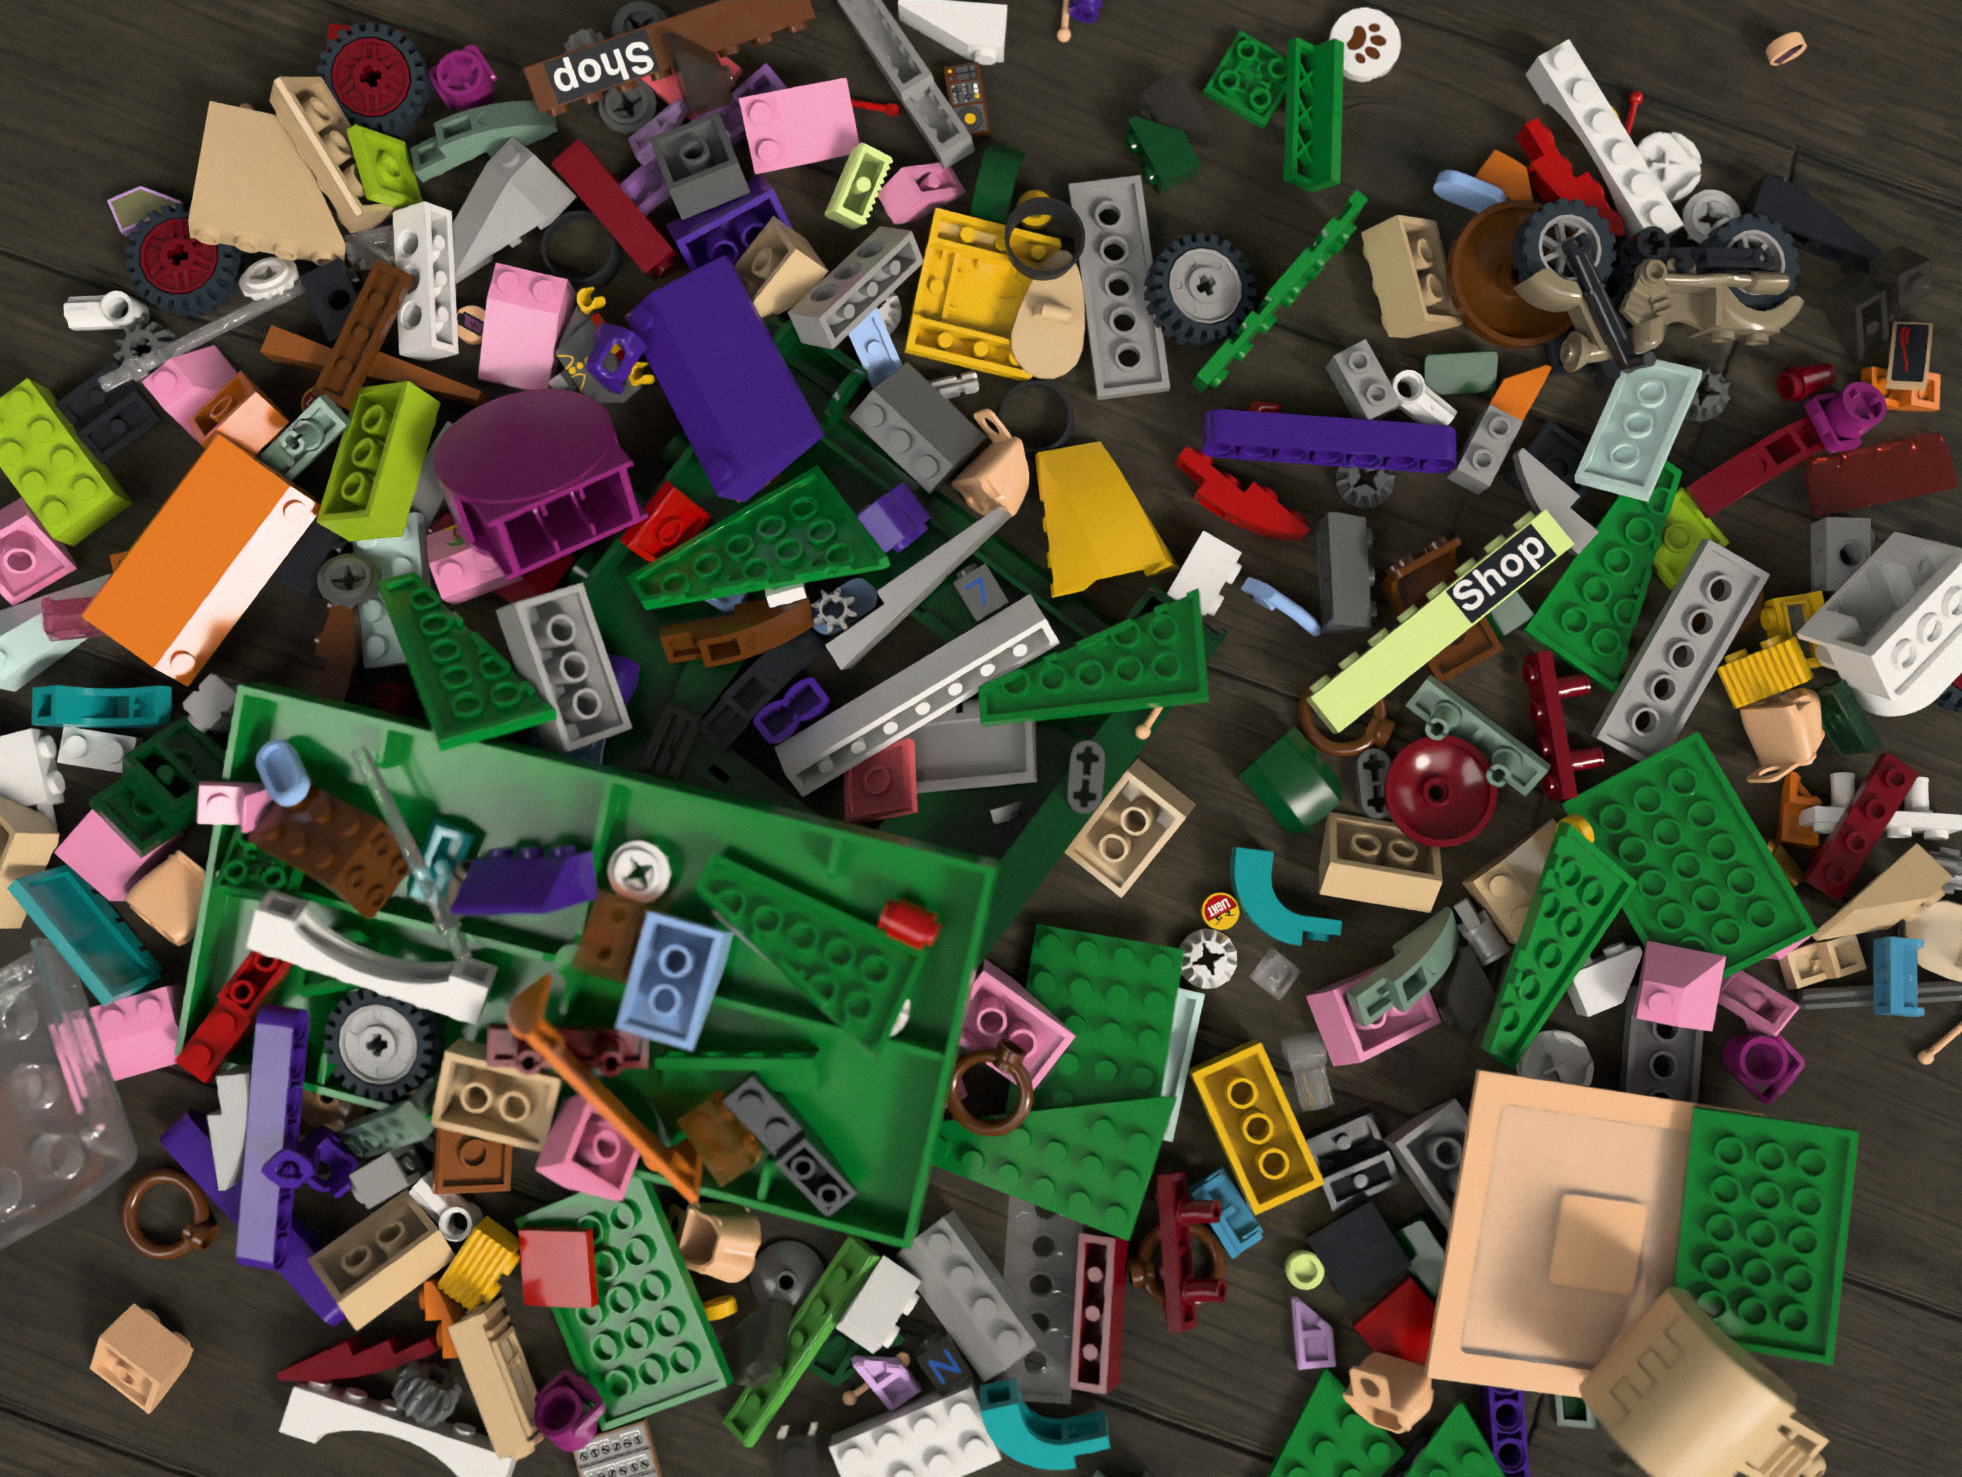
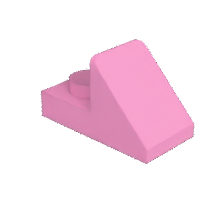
(233, 804)
(1759, 1005)

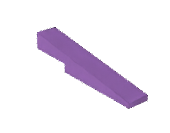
(648, 182)

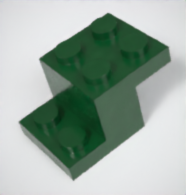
(160, 786)

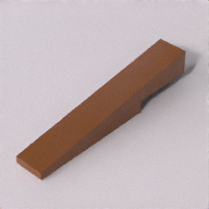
(298, 351)

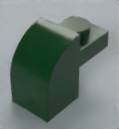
(997, 183)

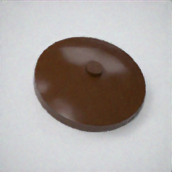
(1484, 278)

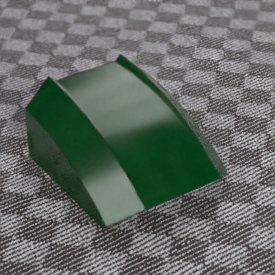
(1293, 783)

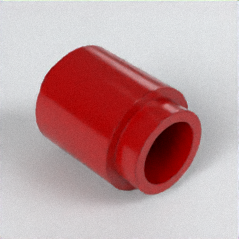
(909, 923)

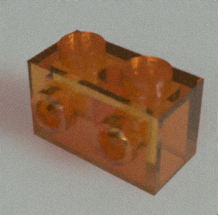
(611, 937)
(720, 1138)

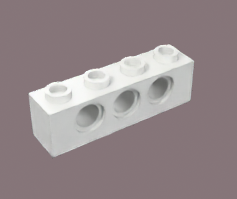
(429, 310)

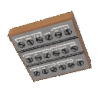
(620, 1453)

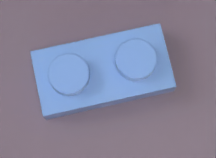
(875, 348)

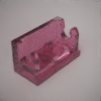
(64, 621)

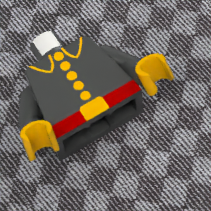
(576, 348)

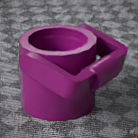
(464, 79)
(1846, 415)
(1762, 1062)
(565, 1415)

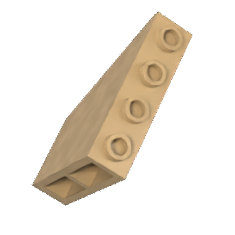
(259, 190)

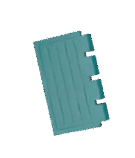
(87, 933)

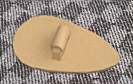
(1051, 322)
(1942, 936)

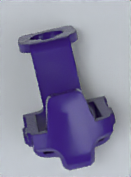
(604, 338)
(318, 1145)

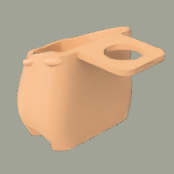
(998, 474)
(1783, 731)
(170, 898)
(717, 1238)
(1389, 1392)

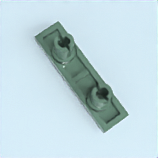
(306, 438)
(1453, 716)
(391, 1126)

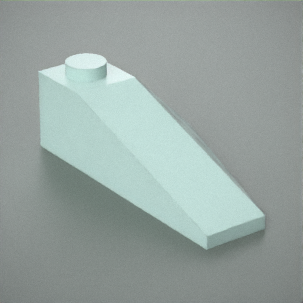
(24, 644)

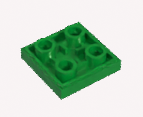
(1249, 80)
(253, 872)

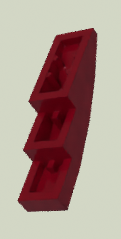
(352, 1359)

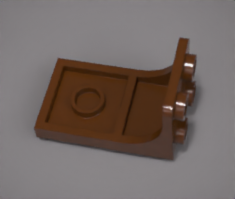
(1412, 579)
(336, 847)

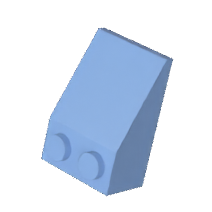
(673, 979)

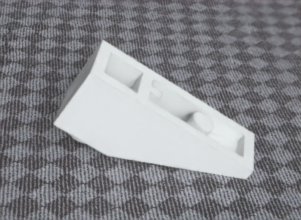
(966, 28)

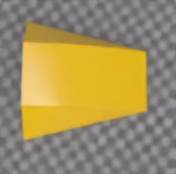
(1094, 520)

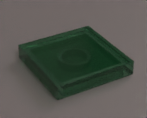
(1845, 719)

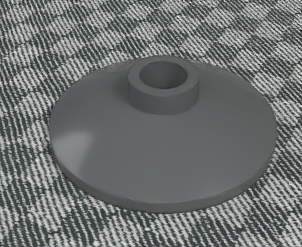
(790, 1259)

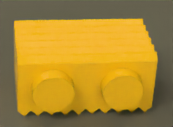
(1764, 672)
(479, 1265)

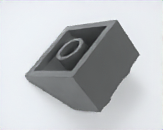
(699, 165)

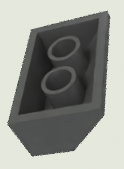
(918, 428)
(1344, 574)

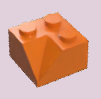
(241, 415)

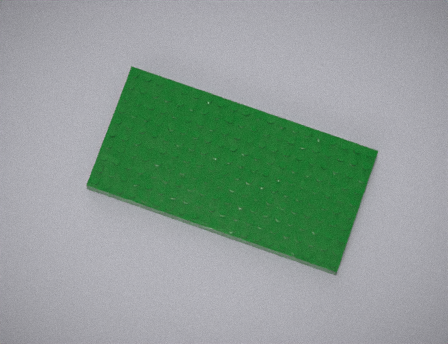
(869, 1114)

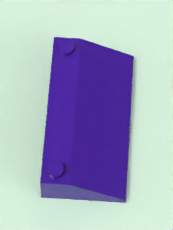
(725, 379)

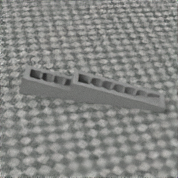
(909, 79)
(910, 589)

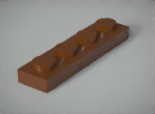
(363, 334)

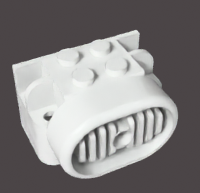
(1895, 626)

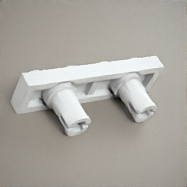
(1914, 818)

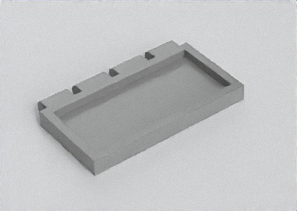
(963, 754)

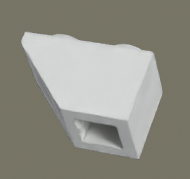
(1604, 979)

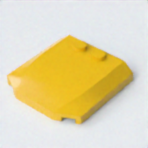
(973, 293)

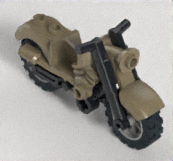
(1707, 287)

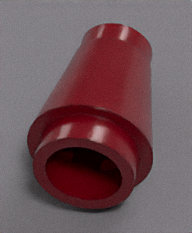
(1804, 380)

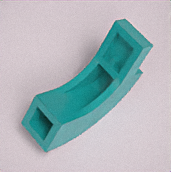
(101, 707)
(1256, 899)
(1035, 1438)

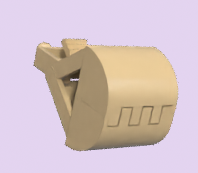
(1708, 1410)

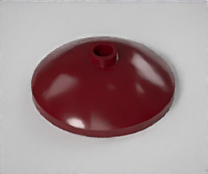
(1465, 793)

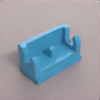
(1896, 976)
(1237, 1225)

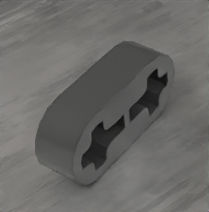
(1095, 777)
(1365, 785)

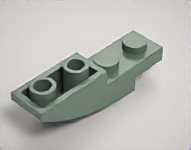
(479, 131)
(1410, 974)

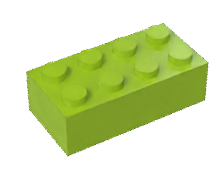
(379, 462)
(54, 467)

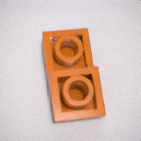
(440, 1307)

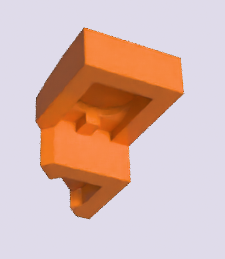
(1507, 175)
(1519, 391)
(1793, 801)

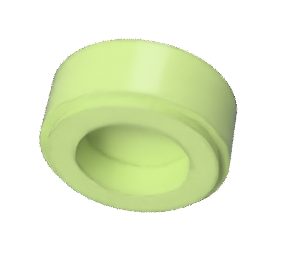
(1304, 1269)

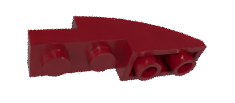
(1755, 467)

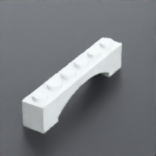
(1571, 90)
(293, 934)
(324, 1408)

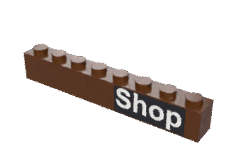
(645, 51)

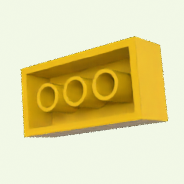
(1255, 1126)

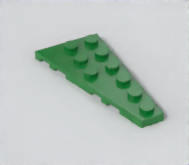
(1284, 293)
(830, 956)
(1333, 1439)

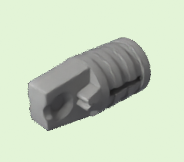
(1480, 932)

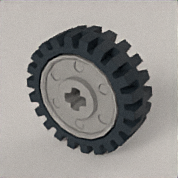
(1206, 266)
(377, 1065)

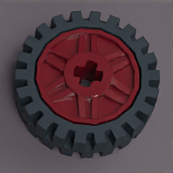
(371, 52)
(179, 270)

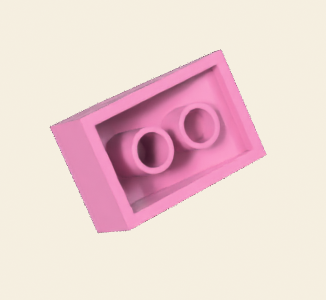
(799, 125)
(524, 327)
(1008, 1011)
(1353, 1043)

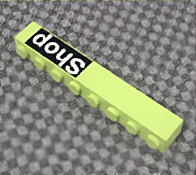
(1439, 621)

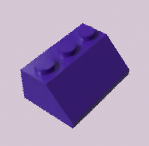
(727, 227)
(526, 881)

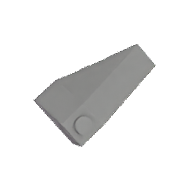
(504, 204)

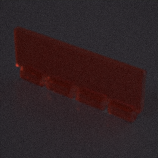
(1866, 479)

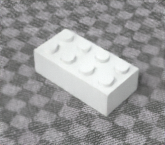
(919, 1439)

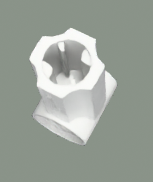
(104, 312)
(1424, 404)
(444, 1207)

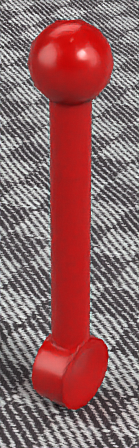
(1635, 99)
(890, 108)

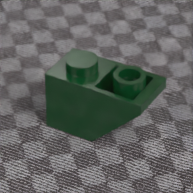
(1163, 151)

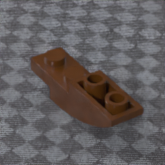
(737, 636)
(342, 646)

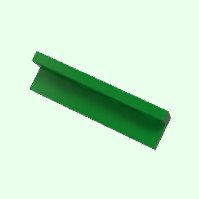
(1319, 117)
(724, 1068)

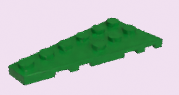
(1602, 590)
(1120, 669)
(457, 674)
(1565, 921)

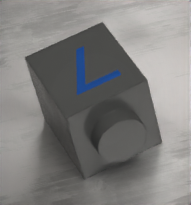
(980, 592)

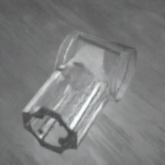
(1306, 1060)

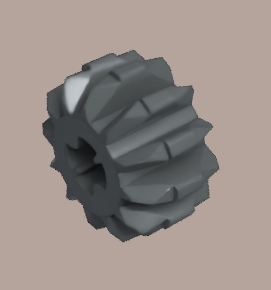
(141, 340)
(426, 1392)

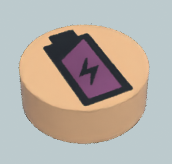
(1785, 48)
(470, 324)

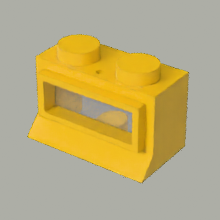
(1789, 615)

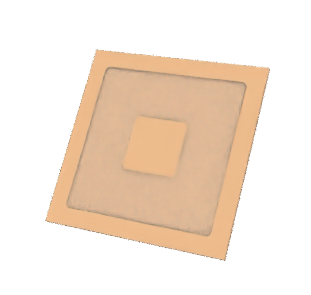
(1556, 1230)

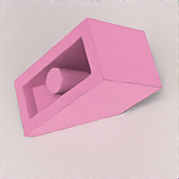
(919, 191)

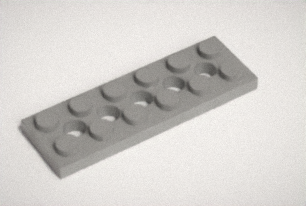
(1101, 306)
(1704, 652)

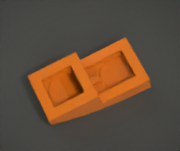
(1905, 399)

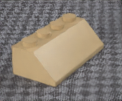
(321, 137)

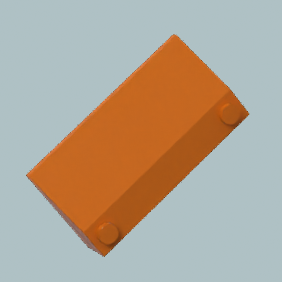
(202, 560)
(677, 1164)

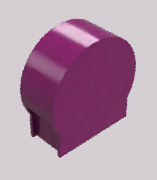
(535, 478)

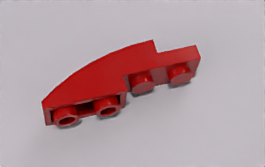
(1553, 176)
(1252, 511)
(234, 1015)

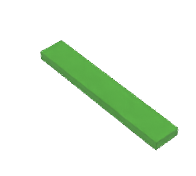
(806, 1336)

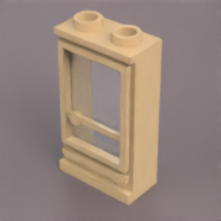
(498, 1378)

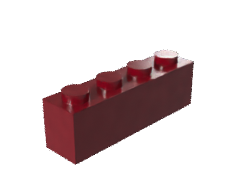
(1098, 1311)

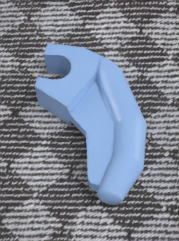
(1271, 599)

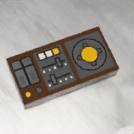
(967, 97)

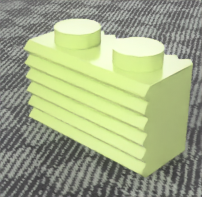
(858, 186)

